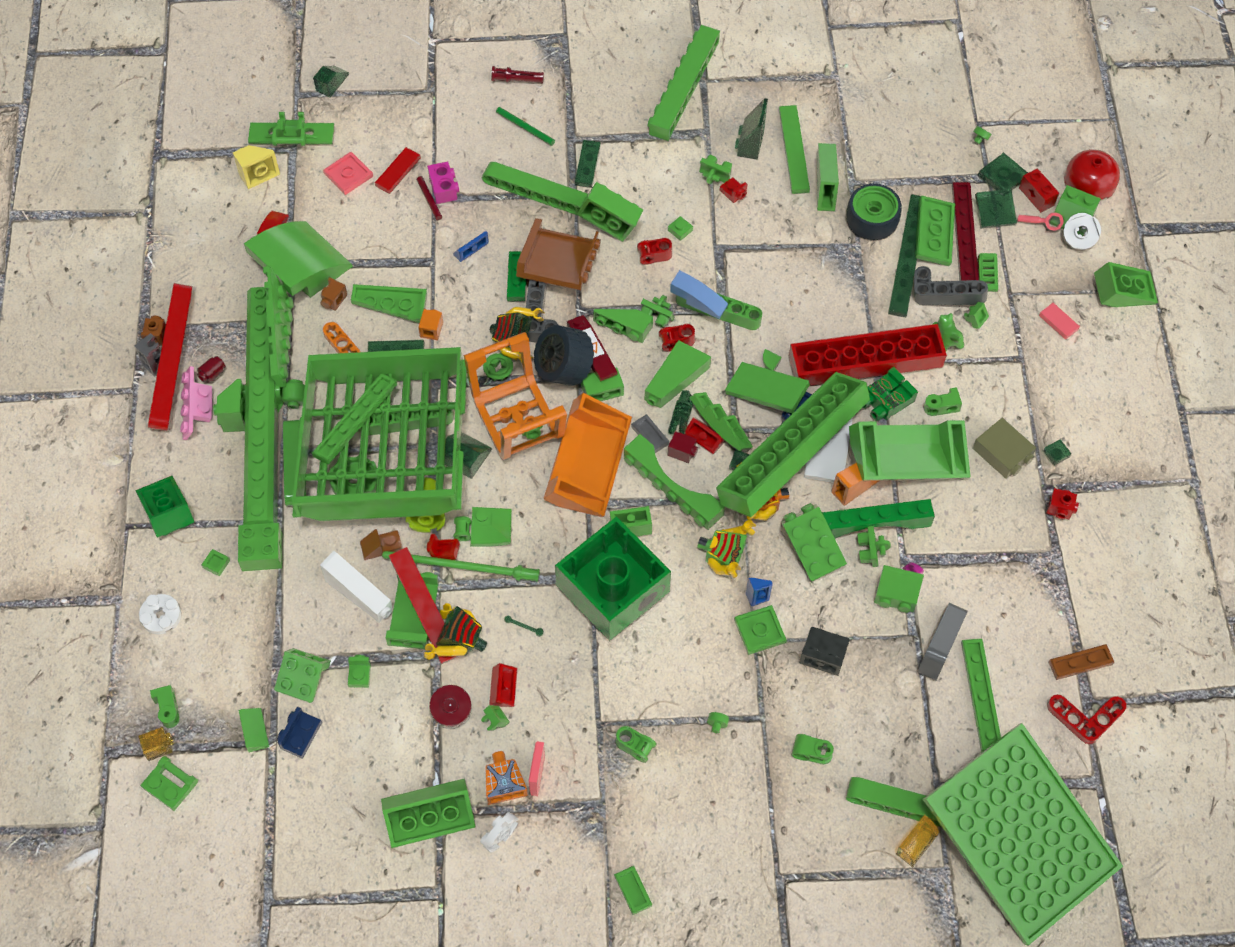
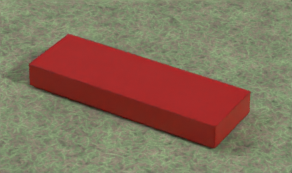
(397, 170)

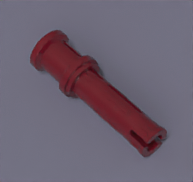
(508, 74)

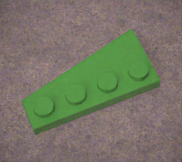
(395, 301)

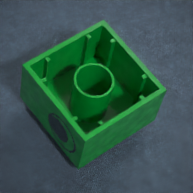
(613, 578)

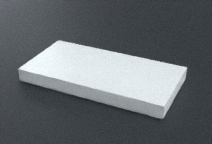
(830, 458)

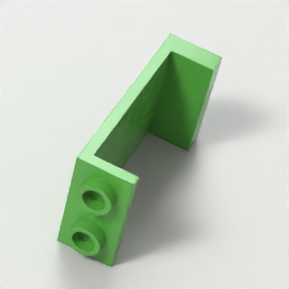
(405, 625)

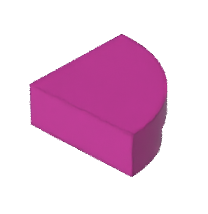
(913, 567)

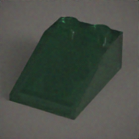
(752, 132)

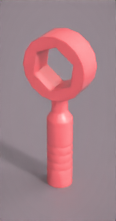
(1036, 219)

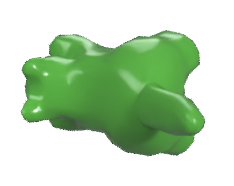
(950, 334)

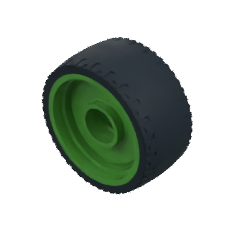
(873, 211)

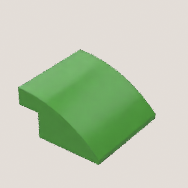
(298, 257)

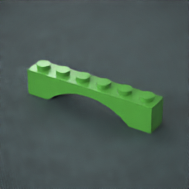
(702, 507)

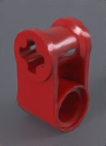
(655, 250)
(677, 333)

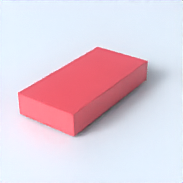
(1059, 321)

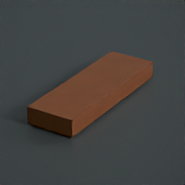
(1081, 662)

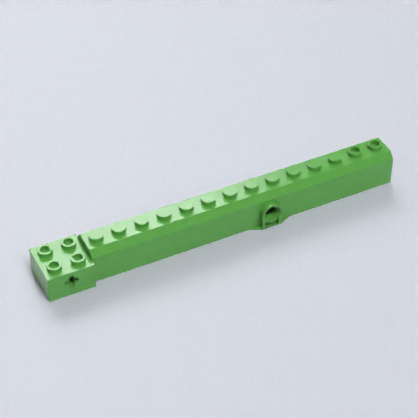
(260, 534)

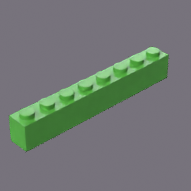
(684, 82)

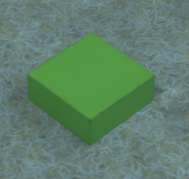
(215, 562)

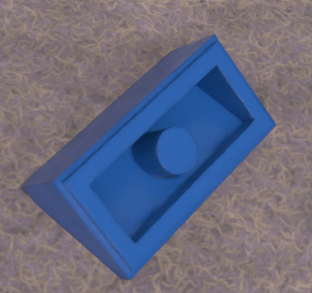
(472, 247)
(758, 591)

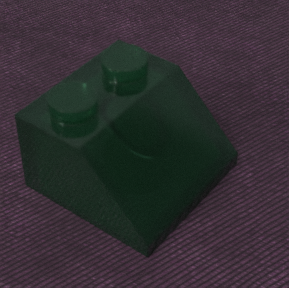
(473, 450)

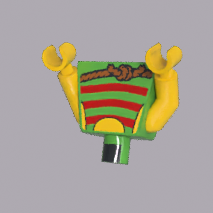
(726, 548)

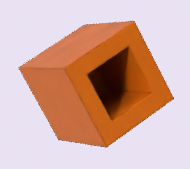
(431, 324)

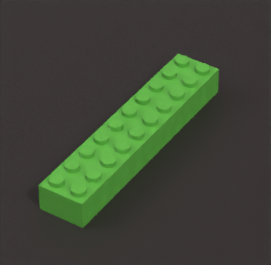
(792, 444)

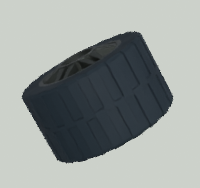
(563, 355)

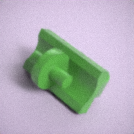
(714, 171)
(664, 315)
(869, 538)

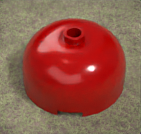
(1093, 173)

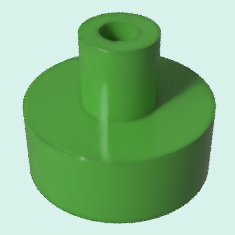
(981, 133)
(717, 721)

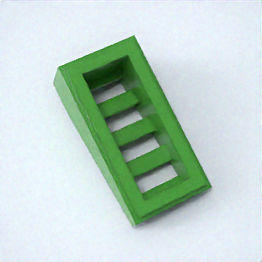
(988, 260)

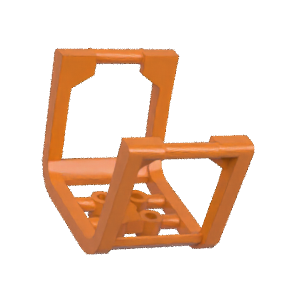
(502, 439)

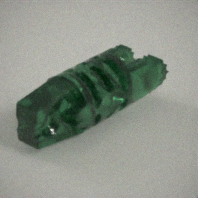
(681, 413)

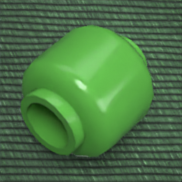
(293, 393)

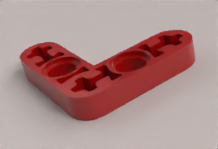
(1090, 724)

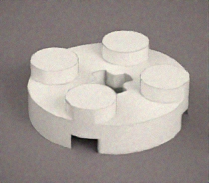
(1086, 222)
(154, 604)
(502, 830)

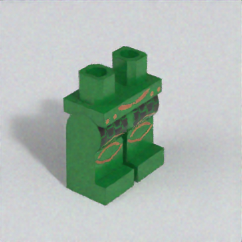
(890, 395)

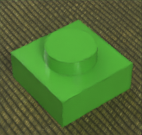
(680, 228)

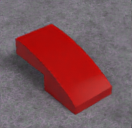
(273, 219)

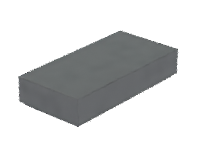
(651, 432)

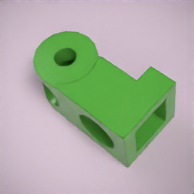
(943, 403)
(168, 707)

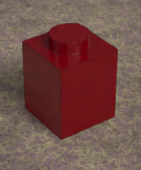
(682, 447)

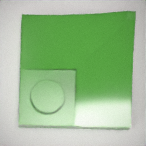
(490, 527)

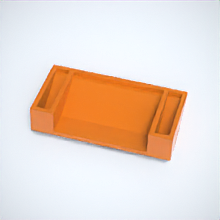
(588, 456)

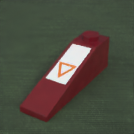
(602, 363)

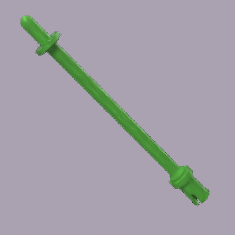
(517, 572)

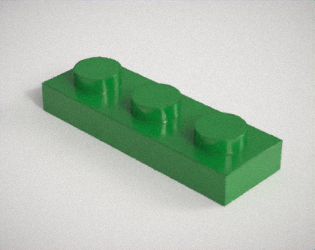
(515, 285)

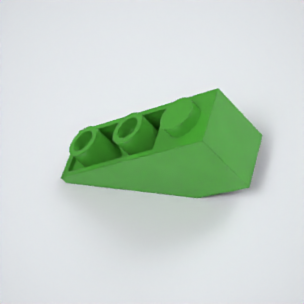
(628, 322)

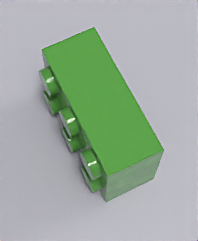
(609, 211)

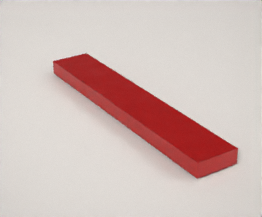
(419, 596)

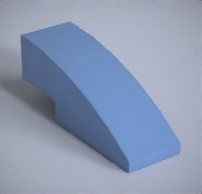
(698, 294)

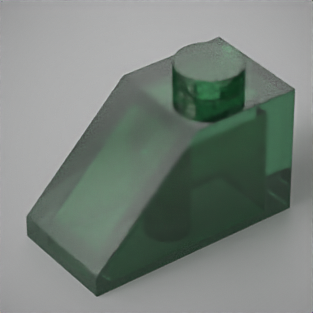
(329, 79)

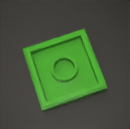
(760, 629)

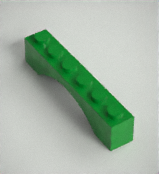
(904, 514)

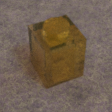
(156, 743)

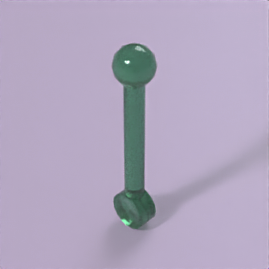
(539, 631)

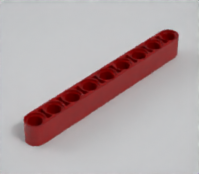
(170, 357)

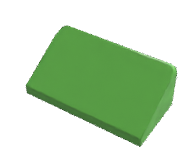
(253, 729)

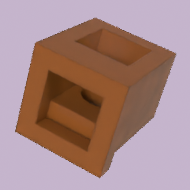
(333, 294)
(155, 326)

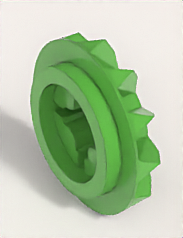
(493, 361)

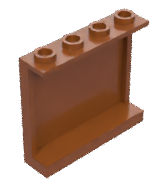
(557, 257)

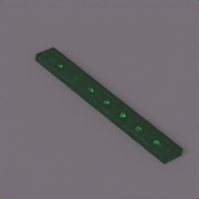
(906, 263)

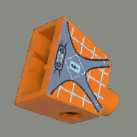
(503, 780)

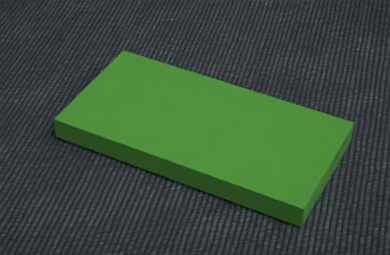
(935, 230)
(767, 387)

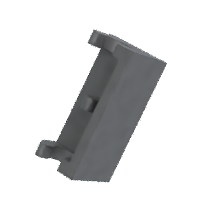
(148, 353)

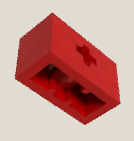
(1039, 190)

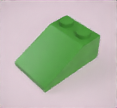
(1124, 286)

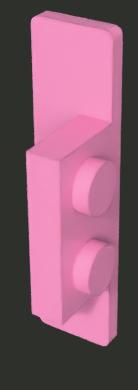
(196, 402)

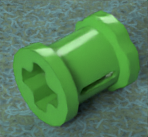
(462, 528)

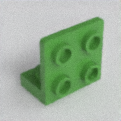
(300, 674)

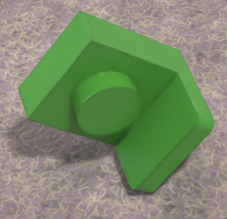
(359, 671)

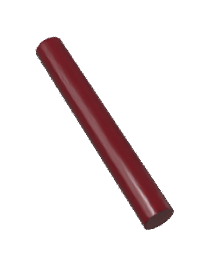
(429, 198)

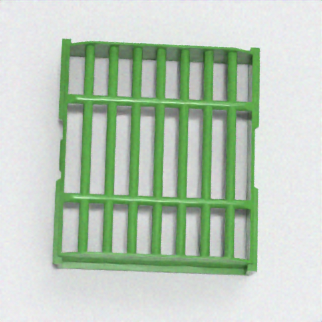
(365, 368)

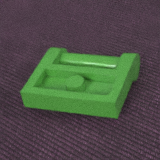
(165, 789)

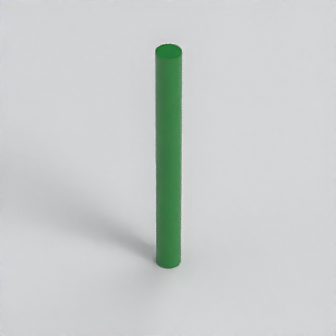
(525, 126)

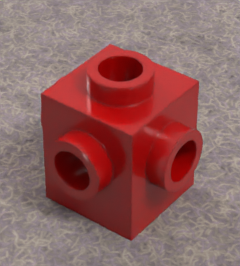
(1062, 504)

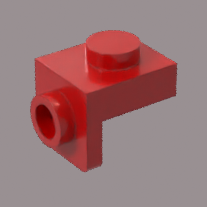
(443, 548)

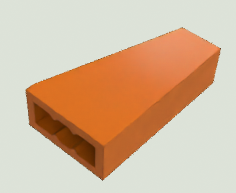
(849, 484)

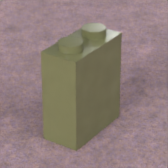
(1004, 448)

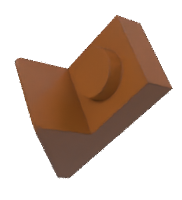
(374, 544)

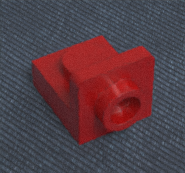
(734, 190)

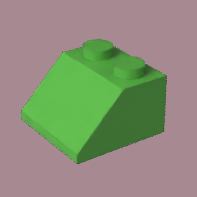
(1074, 202)
(231, 408)
(898, 589)

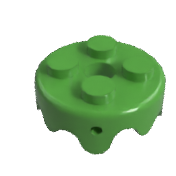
(352, 465)

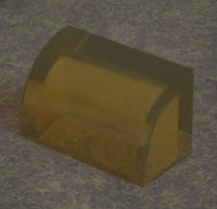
(918, 841)

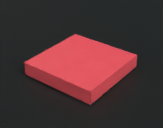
(348, 173)
(536, 768)

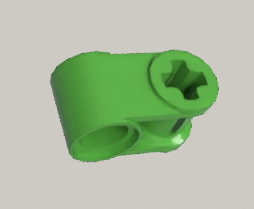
(636, 744)
(810, 748)

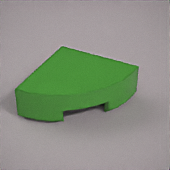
(771, 360)

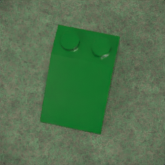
(165, 506)

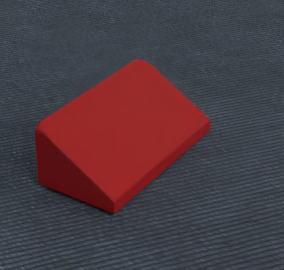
(705, 435)
(503, 685)

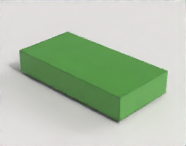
(633, 890)

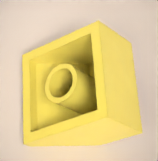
(256, 165)

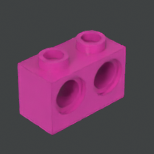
(442, 182)

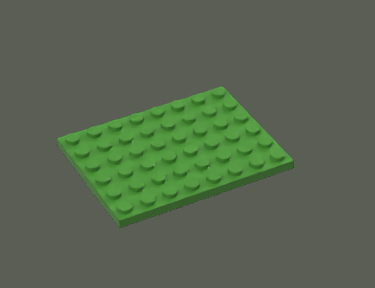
(1023, 833)

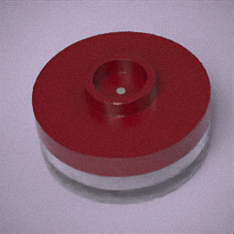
(450, 706)

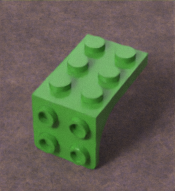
(813, 541)

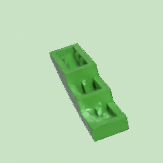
(724, 425)

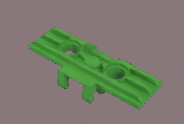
(291, 132)

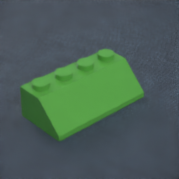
(427, 813)

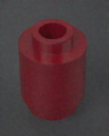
(211, 369)

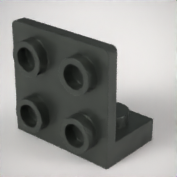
(824, 651)

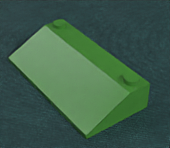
(910, 450)

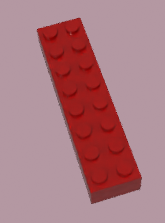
(868, 354)

